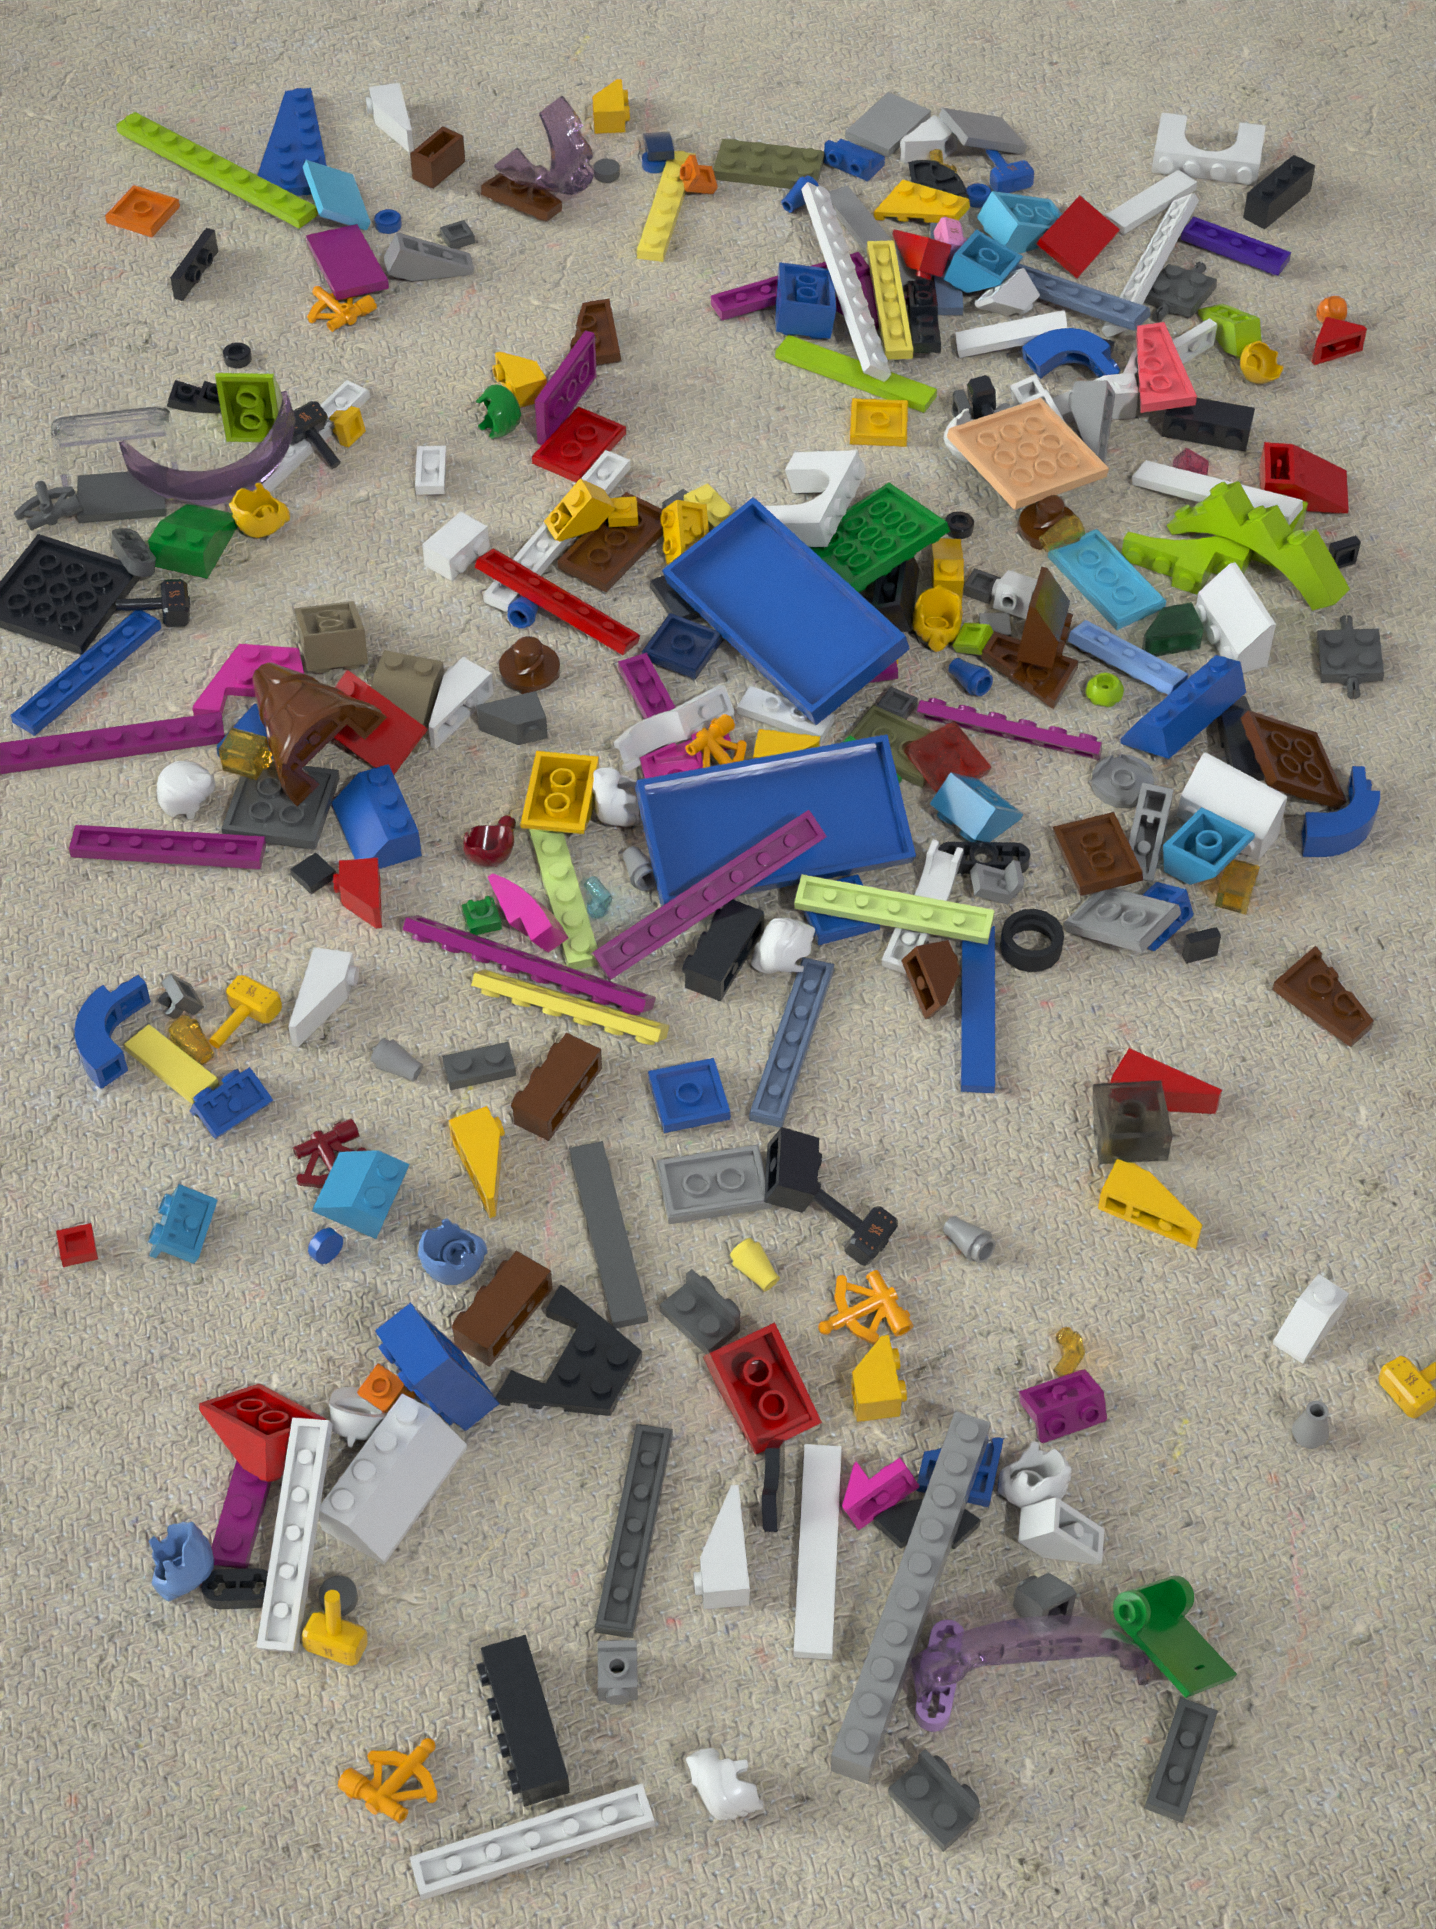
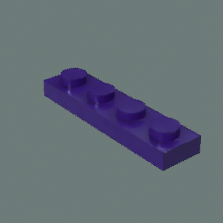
(1235, 246)

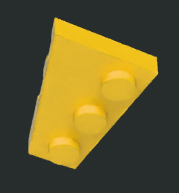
(920, 201)

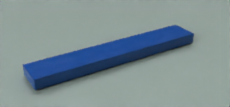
(85, 672)
(978, 1016)

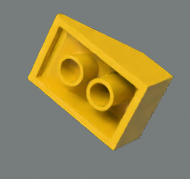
(560, 792)

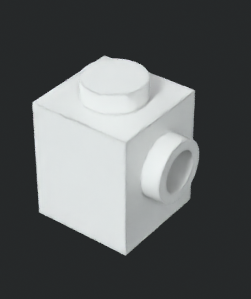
(1013, 593)

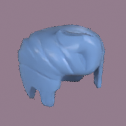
(451, 1253)
(181, 1560)

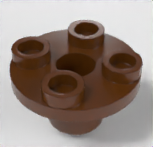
(1041, 517)
(529, 665)

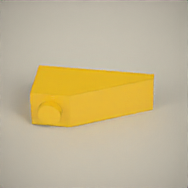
(948, 565)
(480, 1149)
(1145, 1201)

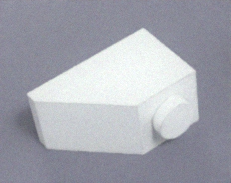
(1010, 297)
(1311, 1318)
(1060, 1532)

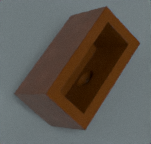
(437, 157)

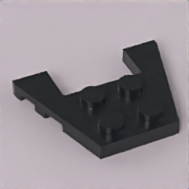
(590, 1370)

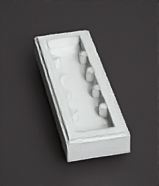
(780, 713)

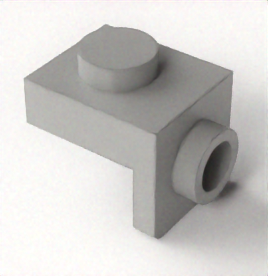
(997, 883)

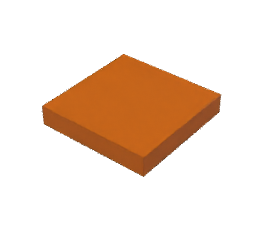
(142, 211)

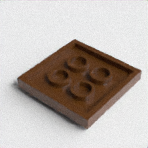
(1293, 760)

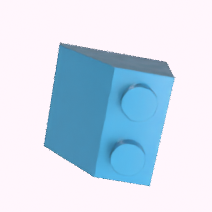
(981, 263)
(974, 808)
(1204, 847)
(361, 1190)

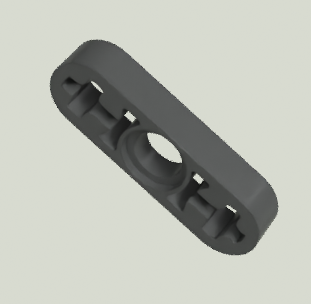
(133, 552)

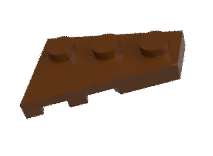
(524, 199)
(598, 319)
(1040, 681)
(1321, 996)

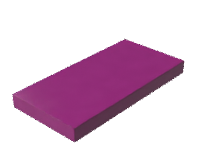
(347, 262)
(566, 387)

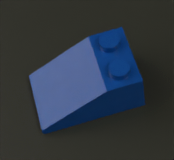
(805, 301)

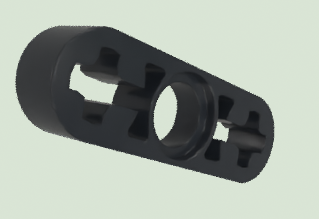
(993, 849)

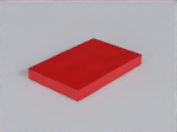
(1078, 236)
(578, 444)

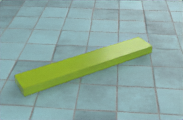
(849, 371)

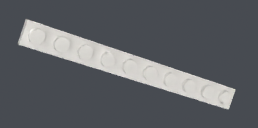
(846, 282)

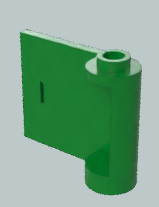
(1158, 1625)

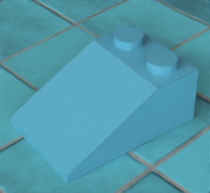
(1017, 219)

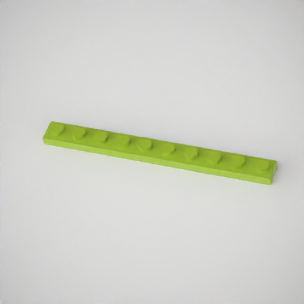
(217, 170)

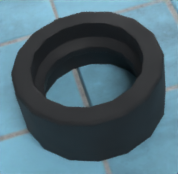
(1036, 921)

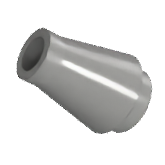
(639, 869)
(396, 1060)
(971, 1240)
(1312, 1425)

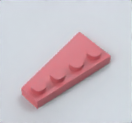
(1161, 371)

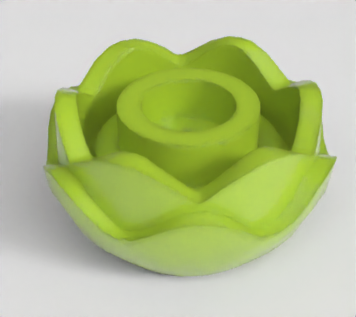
(1104, 689)

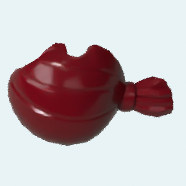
(490, 845)

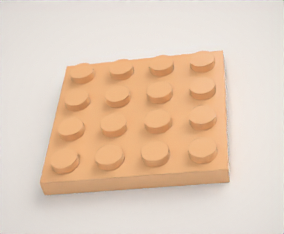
(1027, 453)

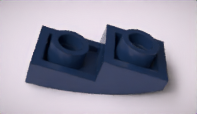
(659, 146)

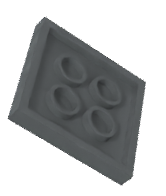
(265, 809)

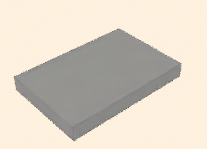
(887, 124)
(982, 131)
(1122, 919)
(713, 1184)

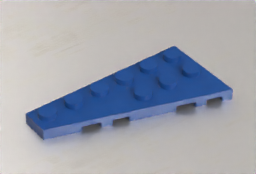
(293, 142)

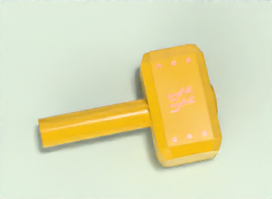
(251, 1000)
(1409, 1386)
(332, 1636)

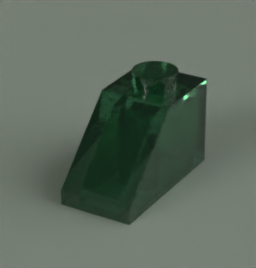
(1174, 631)

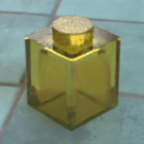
(245, 753)
(1237, 886)

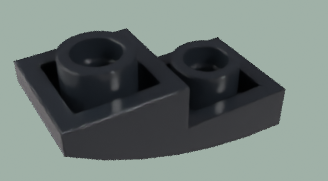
(193, 398)

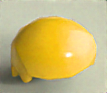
(1260, 363)

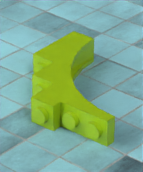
(1265, 530)
(1193, 560)

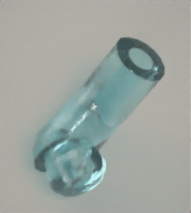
(601, 898)

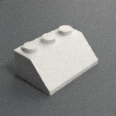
(1236, 619)
(1235, 798)

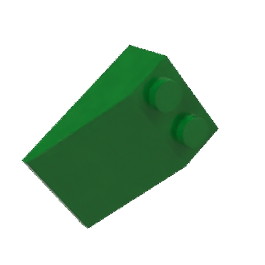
(192, 539)

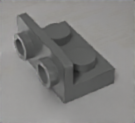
(702, 1313)
(936, 1800)

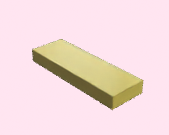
(170, 1063)

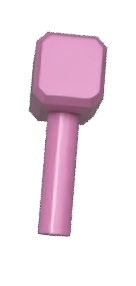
(950, 232)

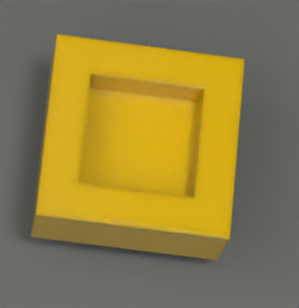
(625, 512)

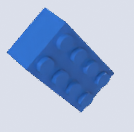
(435, 1368)

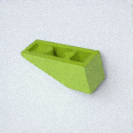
(1234, 327)

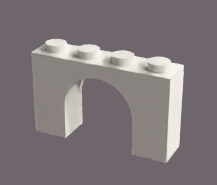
(1233, 165)
(825, 472)

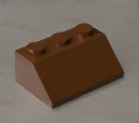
(1045, 623)

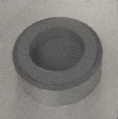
(606, 170)
(347, 1592)

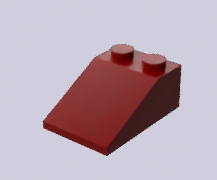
(391, 739)
(762, 1388)
(255, 1427)

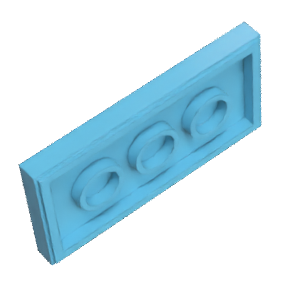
(1107, 580)

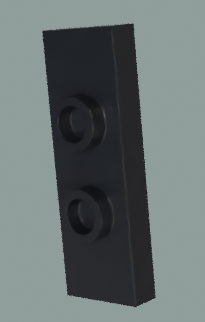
(194, 264)

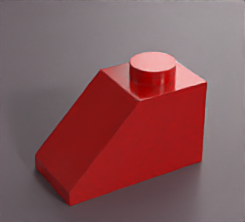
(360, 889)

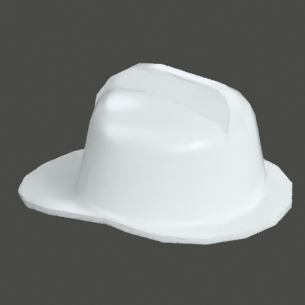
(353, 1415)

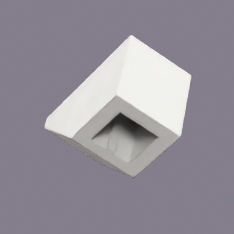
(927, 137)

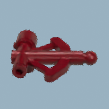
(322, 1146)

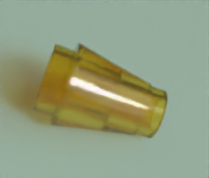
(1063, 533)
(190, 1038)

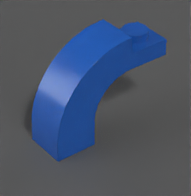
(1069, 346)
(1345, 829)
(96, 1022)

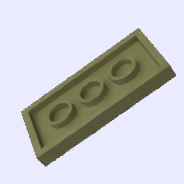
(766, 163)

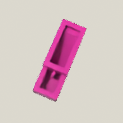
(528, 914)

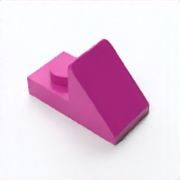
(869, 1497)

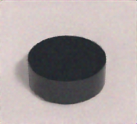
(237, 355)
(960, 525)

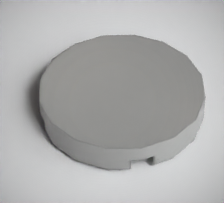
(1120, 779)

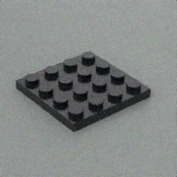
(62, 593)

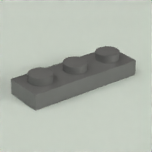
(1181, 1760)

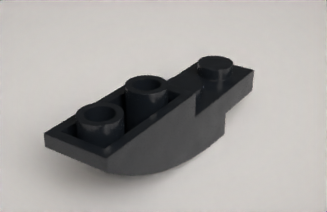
(923, 316)

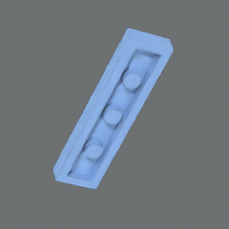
(1127, 657)

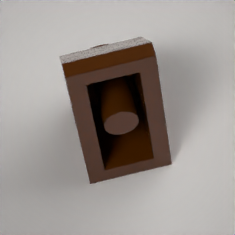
(932, 975)

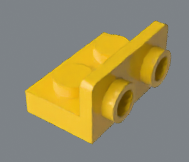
(683, 526)

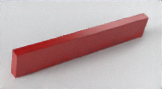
(557, 601)

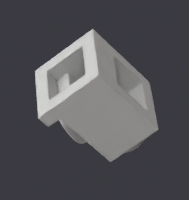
(617, 1656)

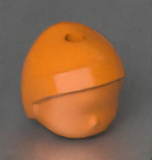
(1332, 307)

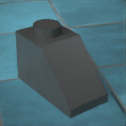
(514, 719)
(1044, 1597)

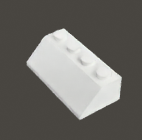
(391, 1479)

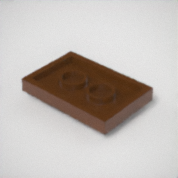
(1097, 854)

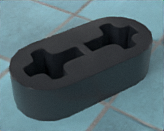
(238, 1588)

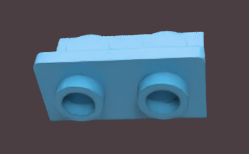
(183, 1224)

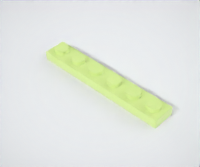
(564, 896)
(894, 909)

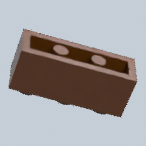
(556, 1086)
(502, 1308)

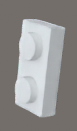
(430, 470)

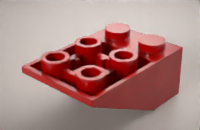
(1303, 476)

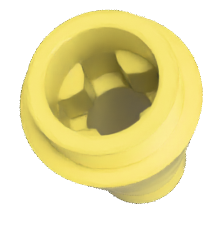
(754, 1263)

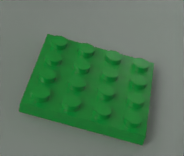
(880, 536)

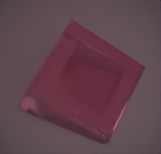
(1191, 461)

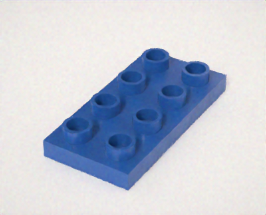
(786, 610)
(720, 811)

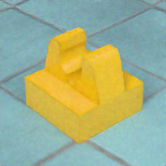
(348, 425)

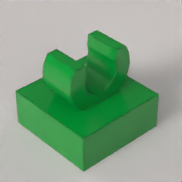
(481, 916)

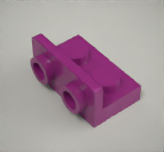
(1064, 1405)

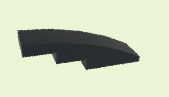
(1233, 739)

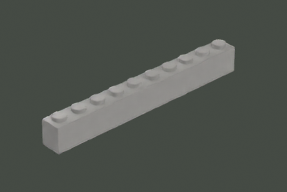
(910, 1599)

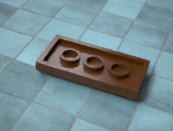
(609, 552)

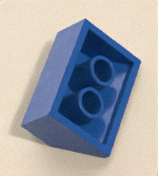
(377, 818)

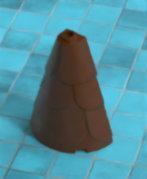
(303, 719)

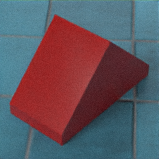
(1338, 340)

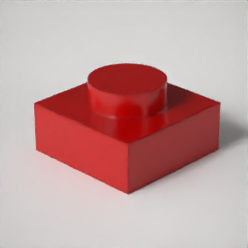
(77, 1245)

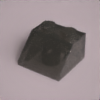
(1131, 1122)

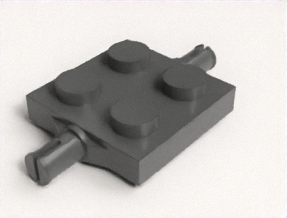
(1180, 291)
(1350, 656)

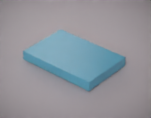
(336, 195)

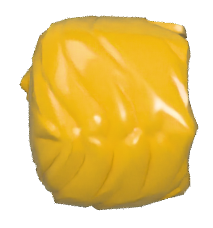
(258, 512)
(937, 617)

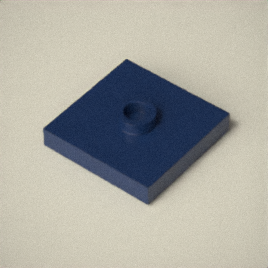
(683, 645)

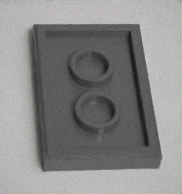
(117, 498)

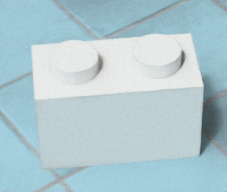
(456, 546)

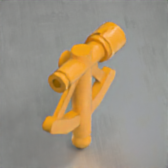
(343, 313)
(712, 739)
(881, 1299)
(384, 1797)

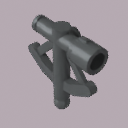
(49, 514)

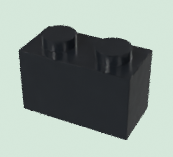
(792, 1170)

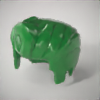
(502, 411)

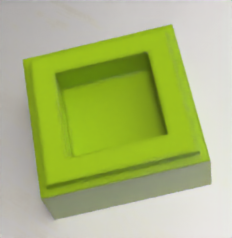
(972, 638)

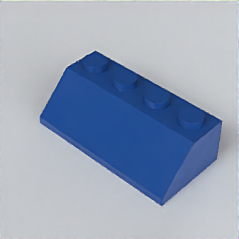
(1188, 708)

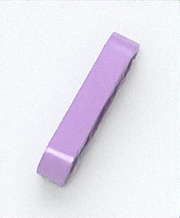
(945, 1702)

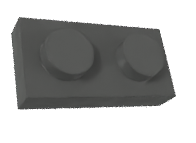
(479, 1065)

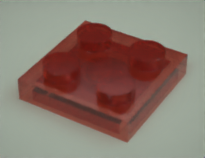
(946, 752)

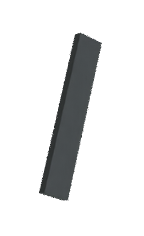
(608, 1235)
(634, 1531)

